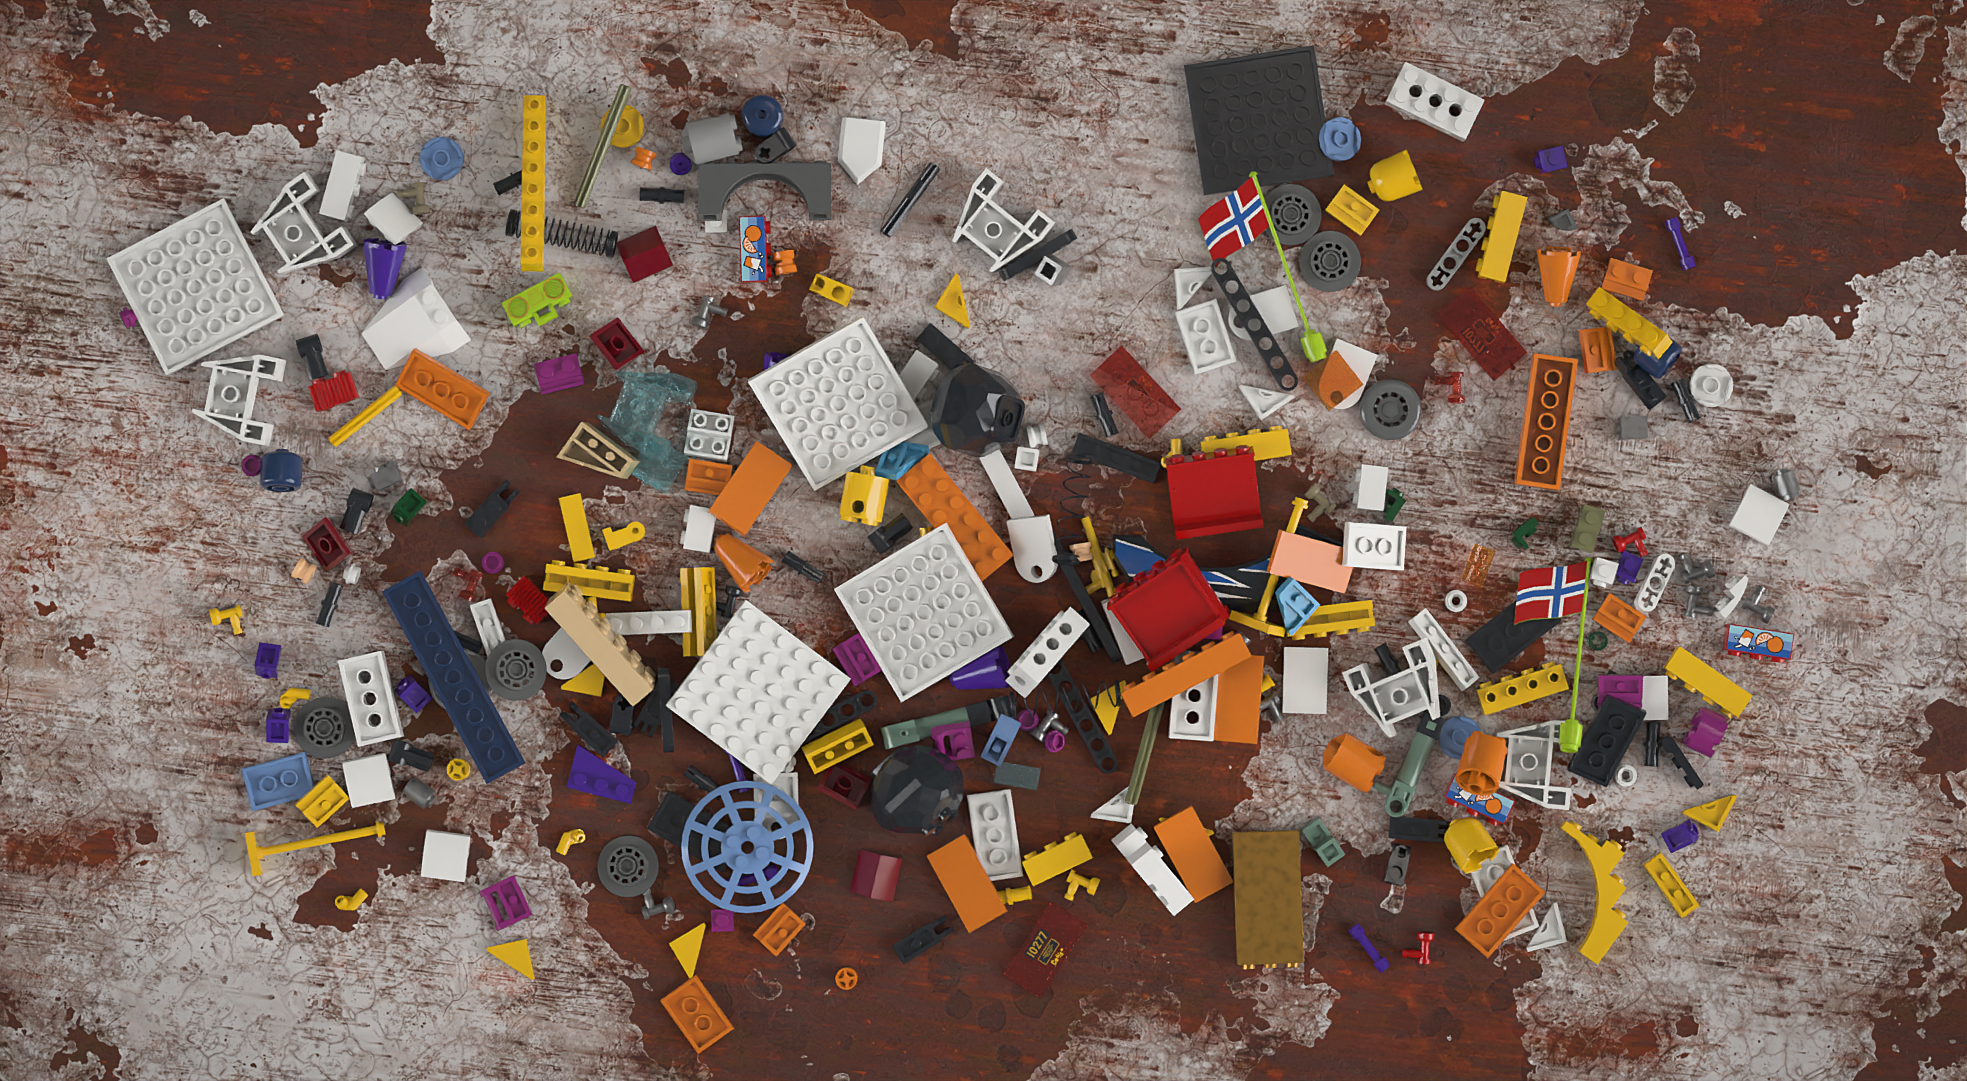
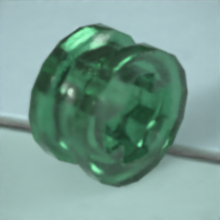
(1602, 645)

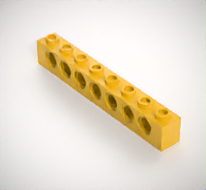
(533, 183)

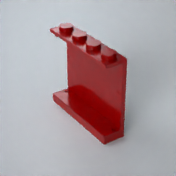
(1214, 492)

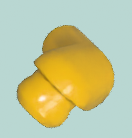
(292, 695)

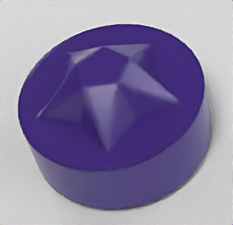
(680, 164)

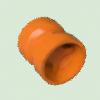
(784, 262)

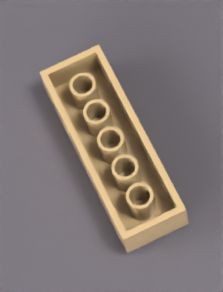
(601, 643)

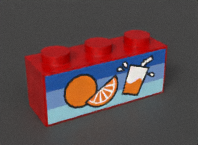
(754, 249)
(1758, 643)
(1494, 806)

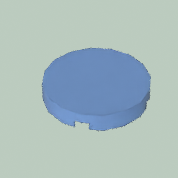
(1339, 139)
(441, 158)
(1454, 735)

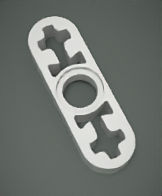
(1642, 594)

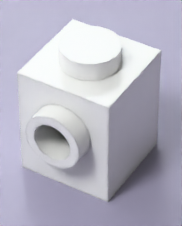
(1603, 572)

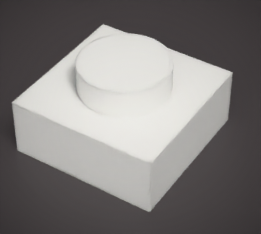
(718, 226)
(1026, 459)

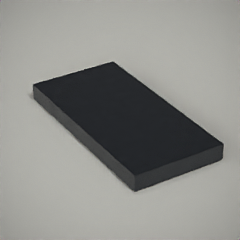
(1502, 640)
(1606, 740)
(670, 824)

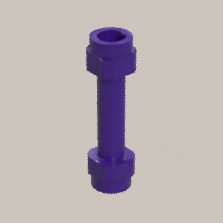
(1686, 261)
(737, 771)
(769, 872)
(1379, 962)

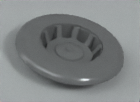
(1292, 213)
(1330, 261)
(1390, 409)
(516, 670)
(324, 727)
(628, 866)

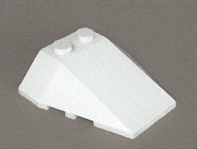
(414, 319)

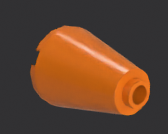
(1557, 272)
(742, 561)

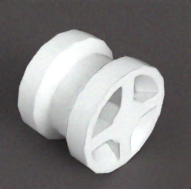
(1037, 435)

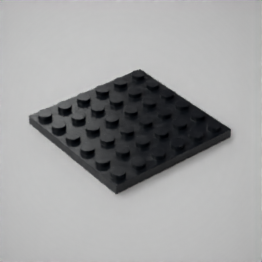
(1259, 118)

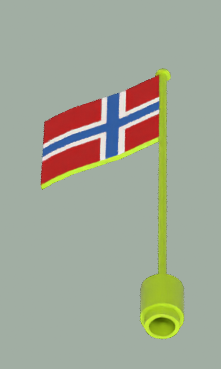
(1238, 222)
(1557, 594)

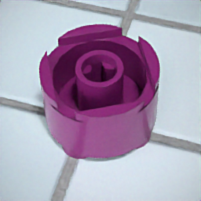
(1707, 731)

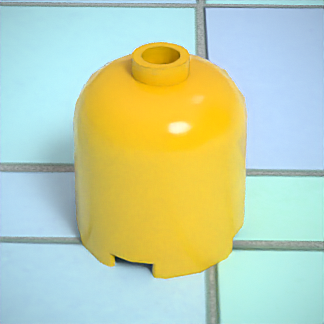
(1394, 177)
(1469, 844)

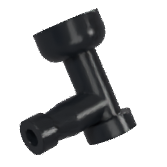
(727, 608)

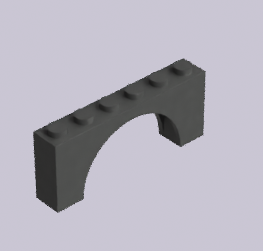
(720, 181)

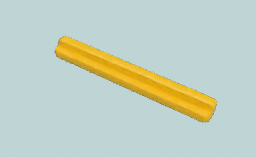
(365, 416)

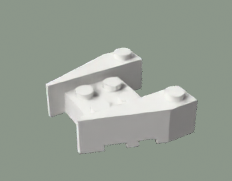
(996, 229)
(296, 232)
(234, 392)
(1401, 693)
(1530, 764)
(1152, 869)

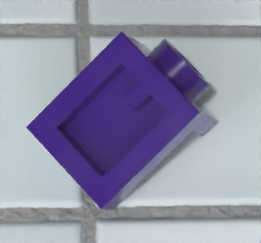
(1550, 159)
(1628, 568)
(267, 660)
(412, 693)
(277, 725)
(1680, 835)

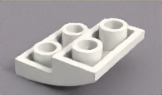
(393, 218)
(709, 435)
(1759, 515)
(1734, 590)
(368, 780)
(445, 855)

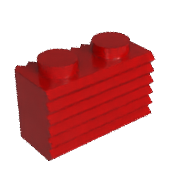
(333, 391)
(529, 600)

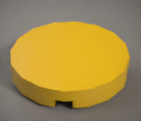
(628, 129)

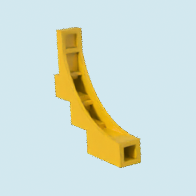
(1606, 923)

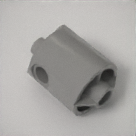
(711, 138)

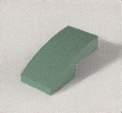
(1322, 841)

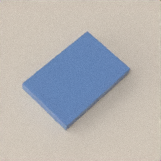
(278, 781)

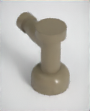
(418, 192)
(1324, 504)

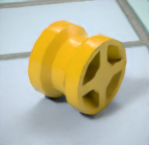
(455, 771)

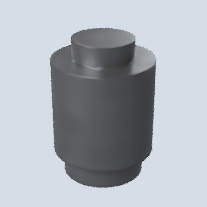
(1786, 484)
(420, 793)

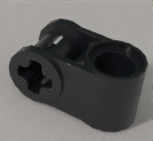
(777, 144)
(621, 718)

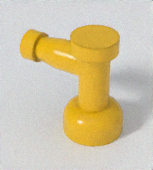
(232, 613)
(1076, 880)

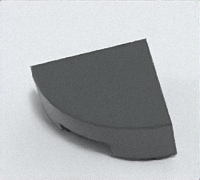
(1563, 221)

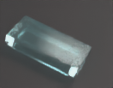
(1017, 775)

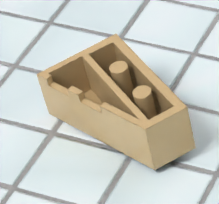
(597, 451)

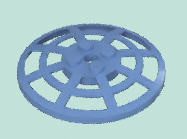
(747, 831)

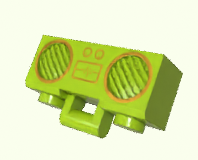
(528, 303)

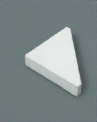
(1188, 282)
(1264, 401)
(1115, 809)
(1550, 930)

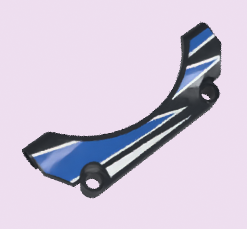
(1236, 586)

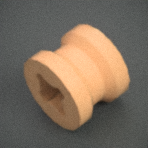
(1082, 550)
(304, 571)

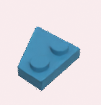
(900, 459)
(1295, 604)

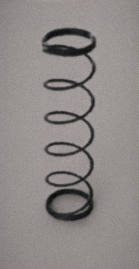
(1070, 556)
(1117, 689)

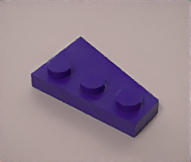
(599, 778)

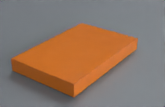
(697, 1014)

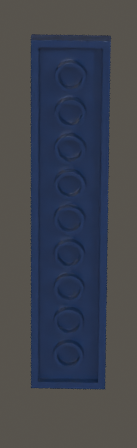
(453, 677)

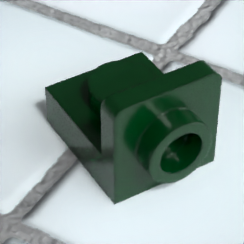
(407, 507)
(1392, 509)
(1526, 529)

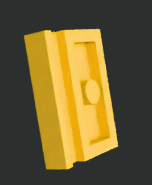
(1352, 210)
(322, 800)

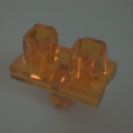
(1478, 565)

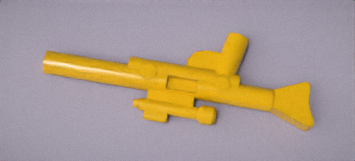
(1102, 563)

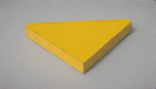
(952, 302)
(587, 682)
(1105, 709)
(1711, 813)
(688, 948)
(515, 955)

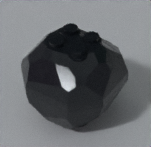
(976, 410)
(916, 791)

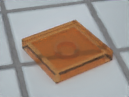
(1332, 380)

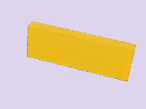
(577, 527)
(1671, 885)

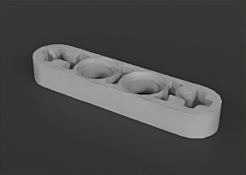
(1454, 253)

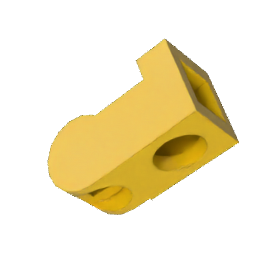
(832, 290)
(632, 533)

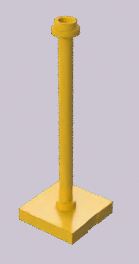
(1258, 620)
(258, 852)

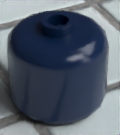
(772, 117)
(1658, 367)
(281, 471)

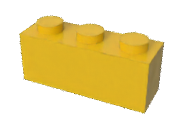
(837, 746)
(1056, 858)

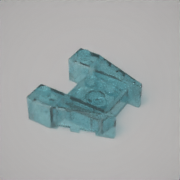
(641, 408)

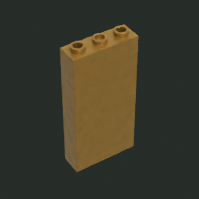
(1267, 898)

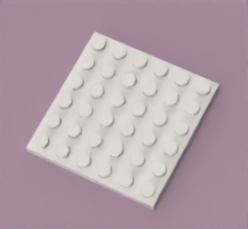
(195, 287)
(838, 403)
(923, 612)
(758, 692)

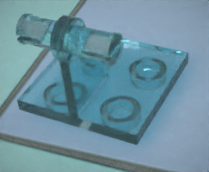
(658, 475)

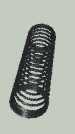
(609, 246)

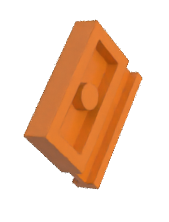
(1626, 279)
(1597, 349)
(707, 476)
(1619, 617)
(779, 929)

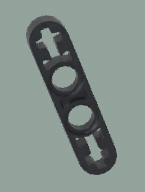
(1038, 255)
(666, 713)

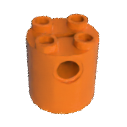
(1353, 761)
(1481, 764)

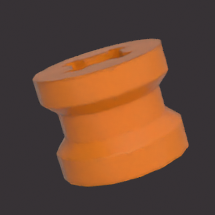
(643, 158)
(846, 981)

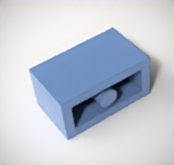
(1000, 739)

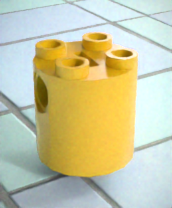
(867, 490)

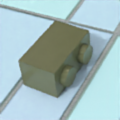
(1586, 528)

